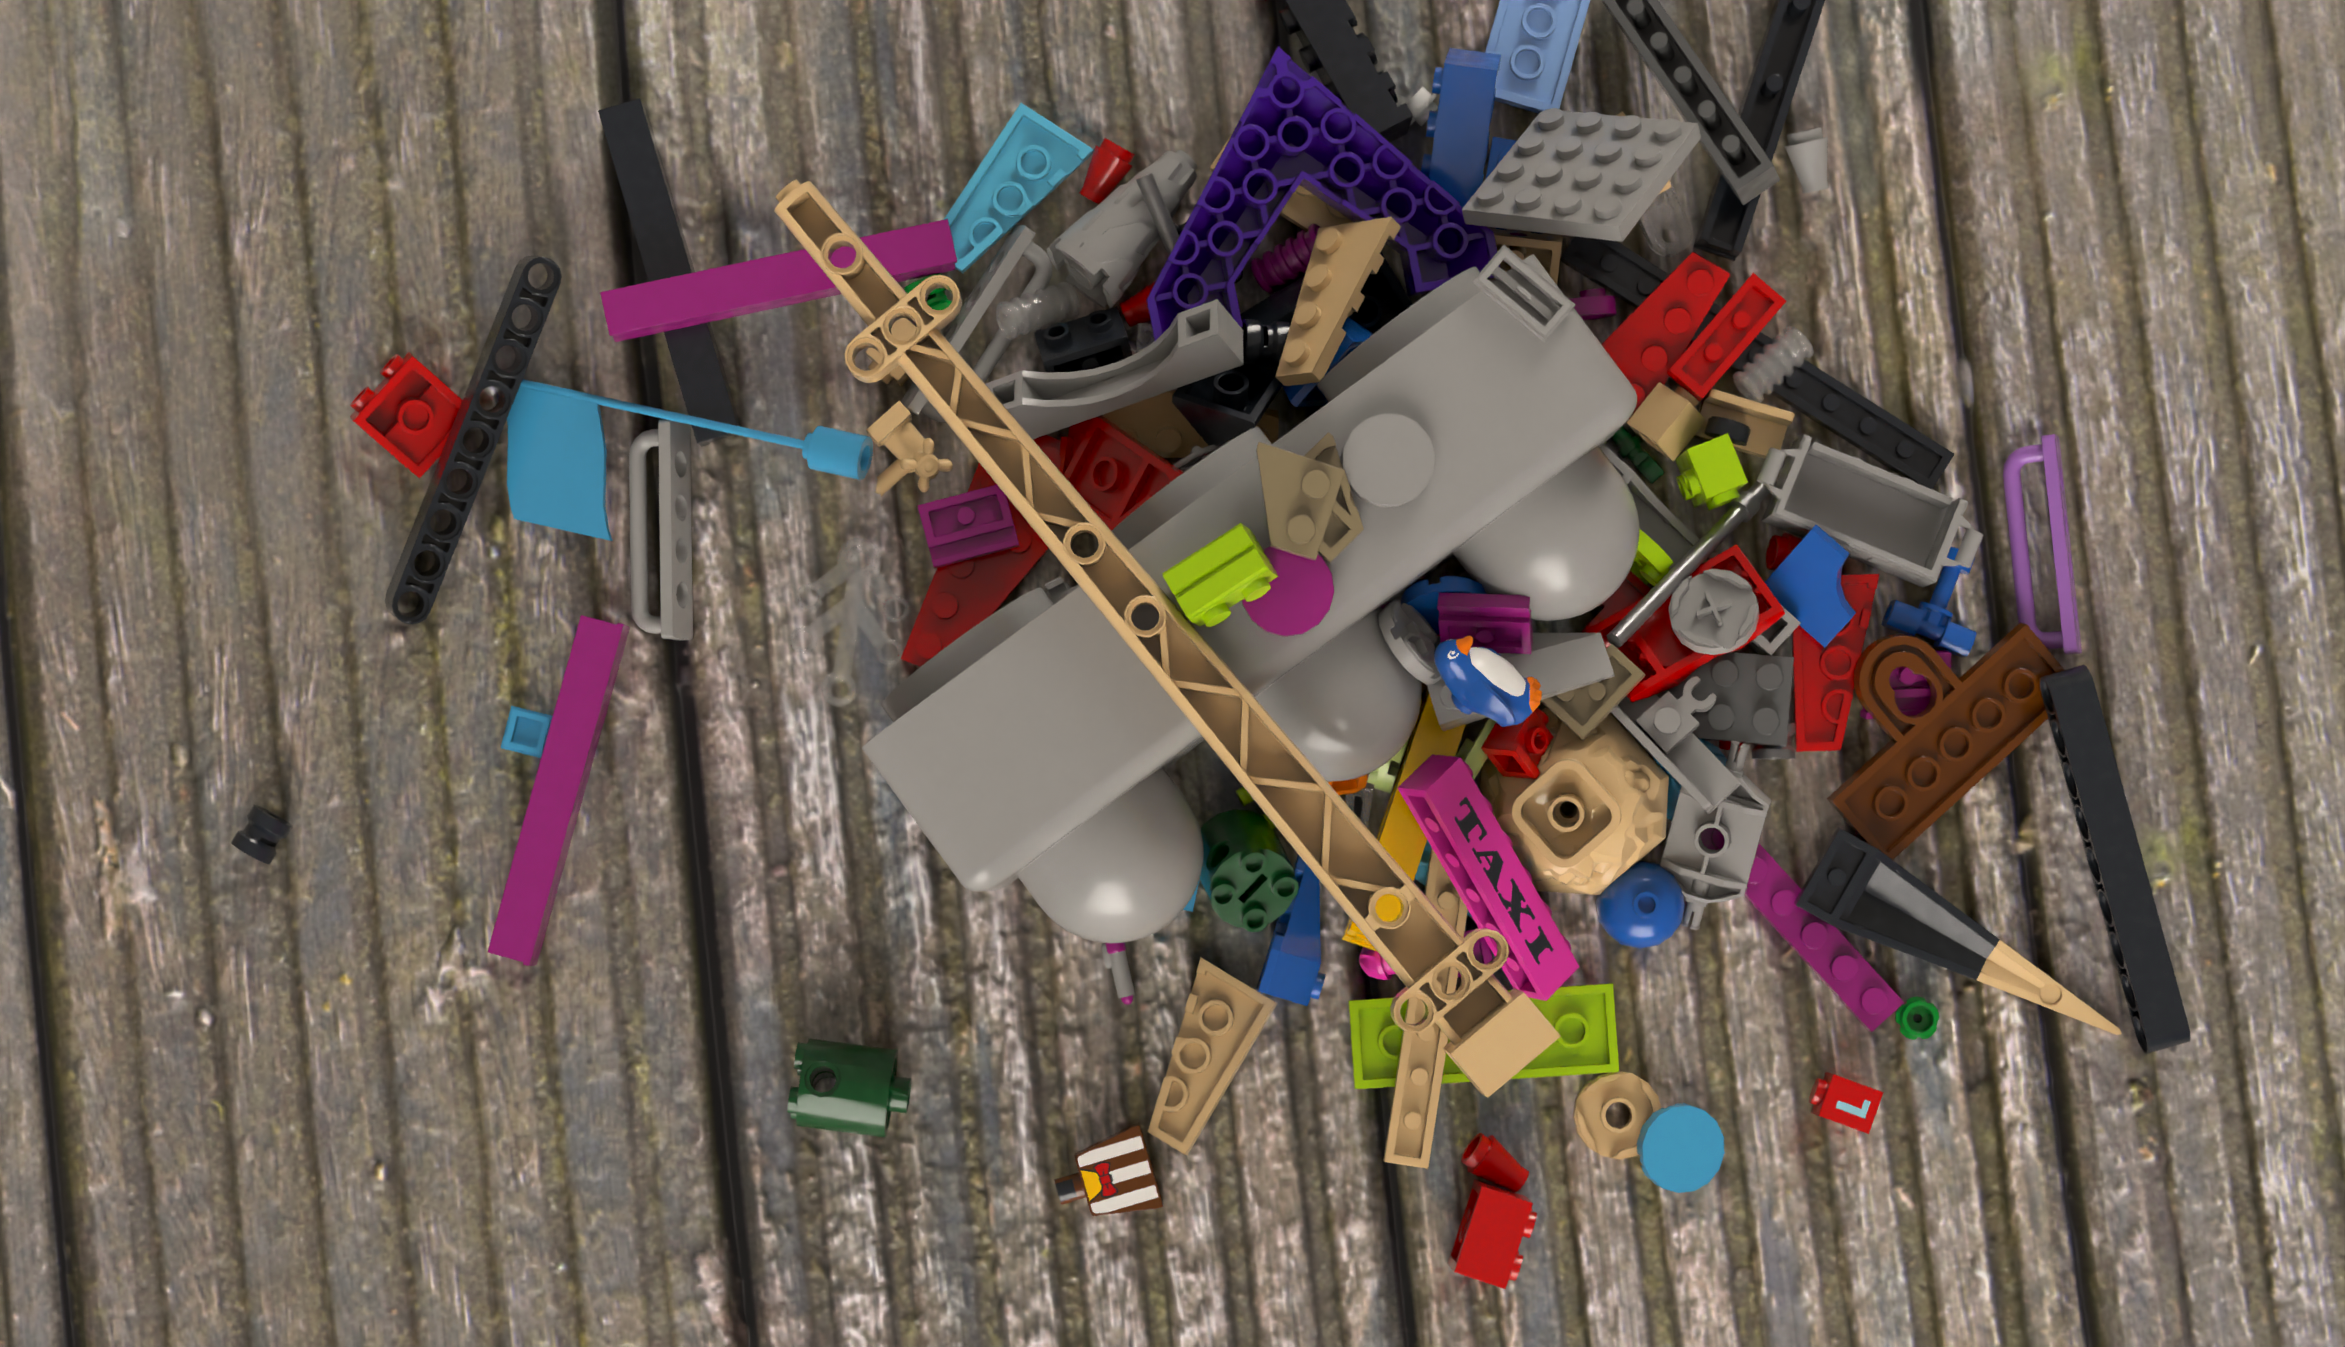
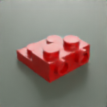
(408, 413)

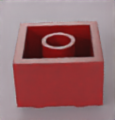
(1492, 1234)

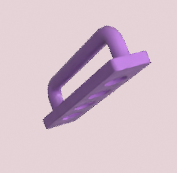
(2050, 453)

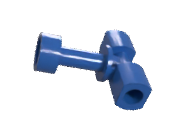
(1932, 618)

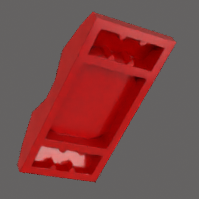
(1657, 648)

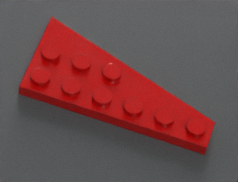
(977, 587)

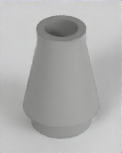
(1809, 158)

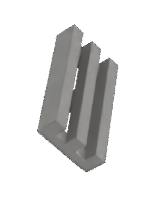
(1511, 306)

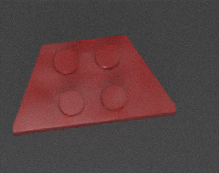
(1112, 469)

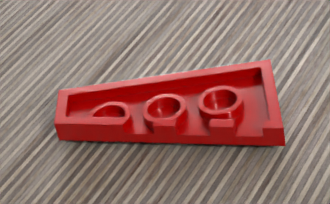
(1826, 674)

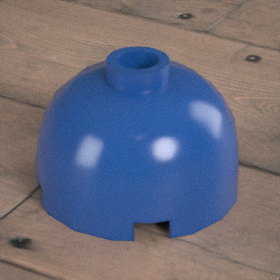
(1641, 906)

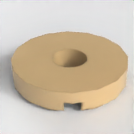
(1593, 1103)

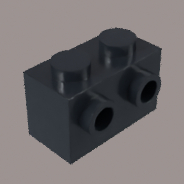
(1084, 342)

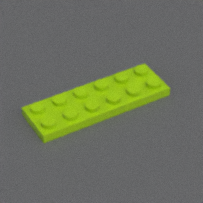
(1578, 1013)

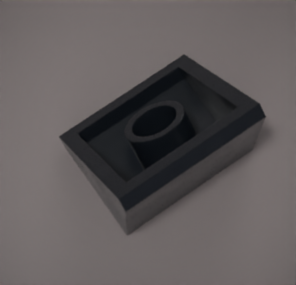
(1228, 401)

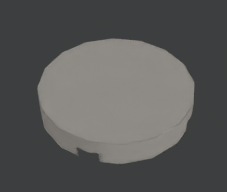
(1388, 460)
(1714, 612)
(1410, 640)

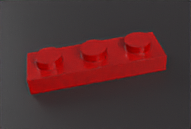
(1726, 337)

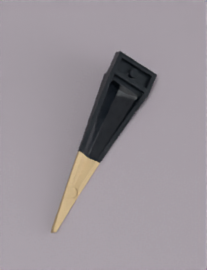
(1883, 902)

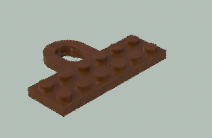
(1949, 743)

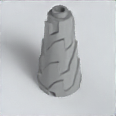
(1116, 237)

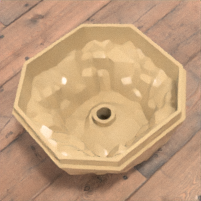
(1617, 799)

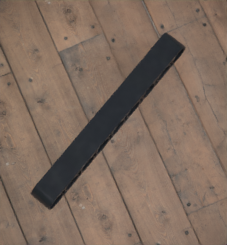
(475, 461)
(2115, 859)

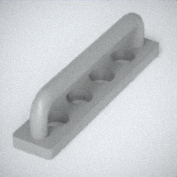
(1017, 244)
(675, 531)

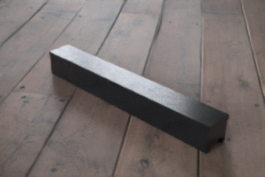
(1764, 114)
(666, 256)

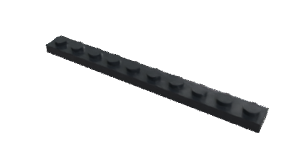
(1806, 390)

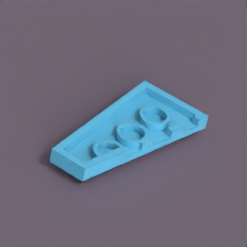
(1013, 178)

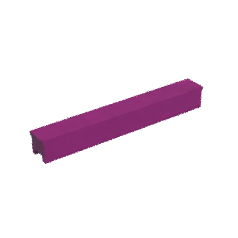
(767, 282)
(558, 790)

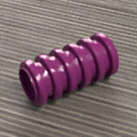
(1285, 260)

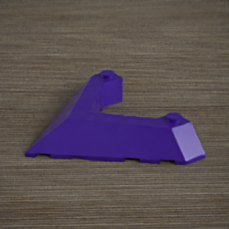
(1306, 137)

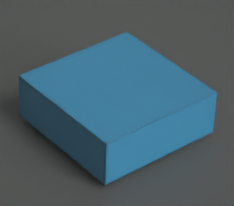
(526, 731)

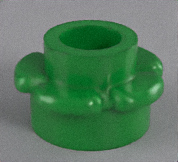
(1922, 1029)

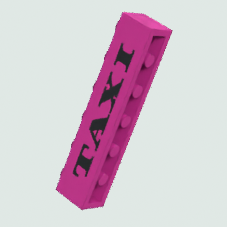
(1488, 874)

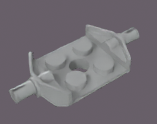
(1721, 873)

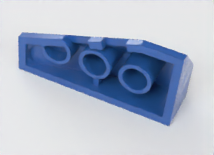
(1295, 947)

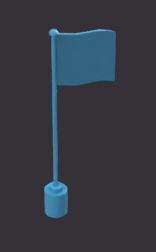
(561, 455)

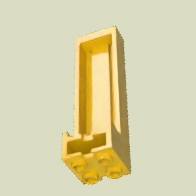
(1398, 828)

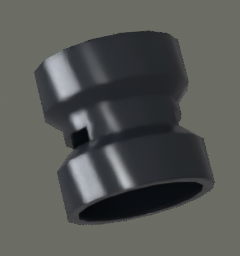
(1263, 341)
(261, 834)

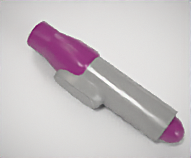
(1116, 958)

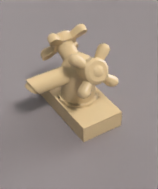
(908, 446)

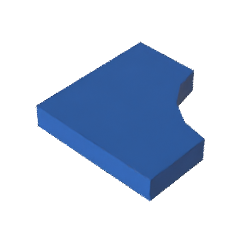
(1811, 585)

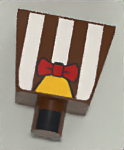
(1113, 1175)

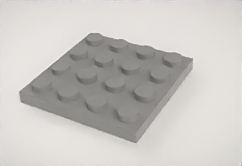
(1582, 174)

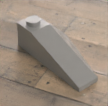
(1557, 661)

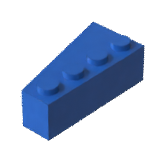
(1461, 121)

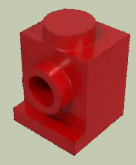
(1519, 747)

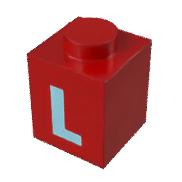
(1845, 1102)

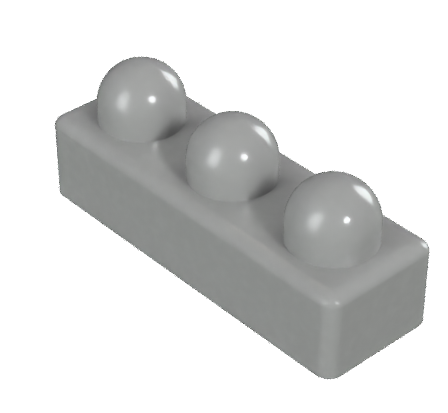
(1050, 741)

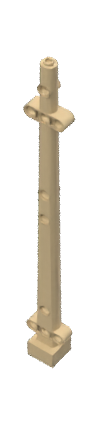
(1488, 1027)

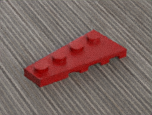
(1665, 324)

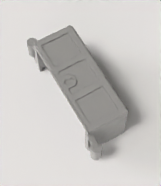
(1866, 511)

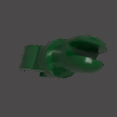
(1631, 448)

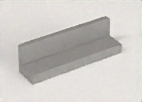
(1688, 763)

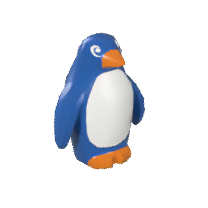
(1486, 682)

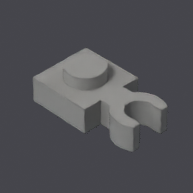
(1671, 719)

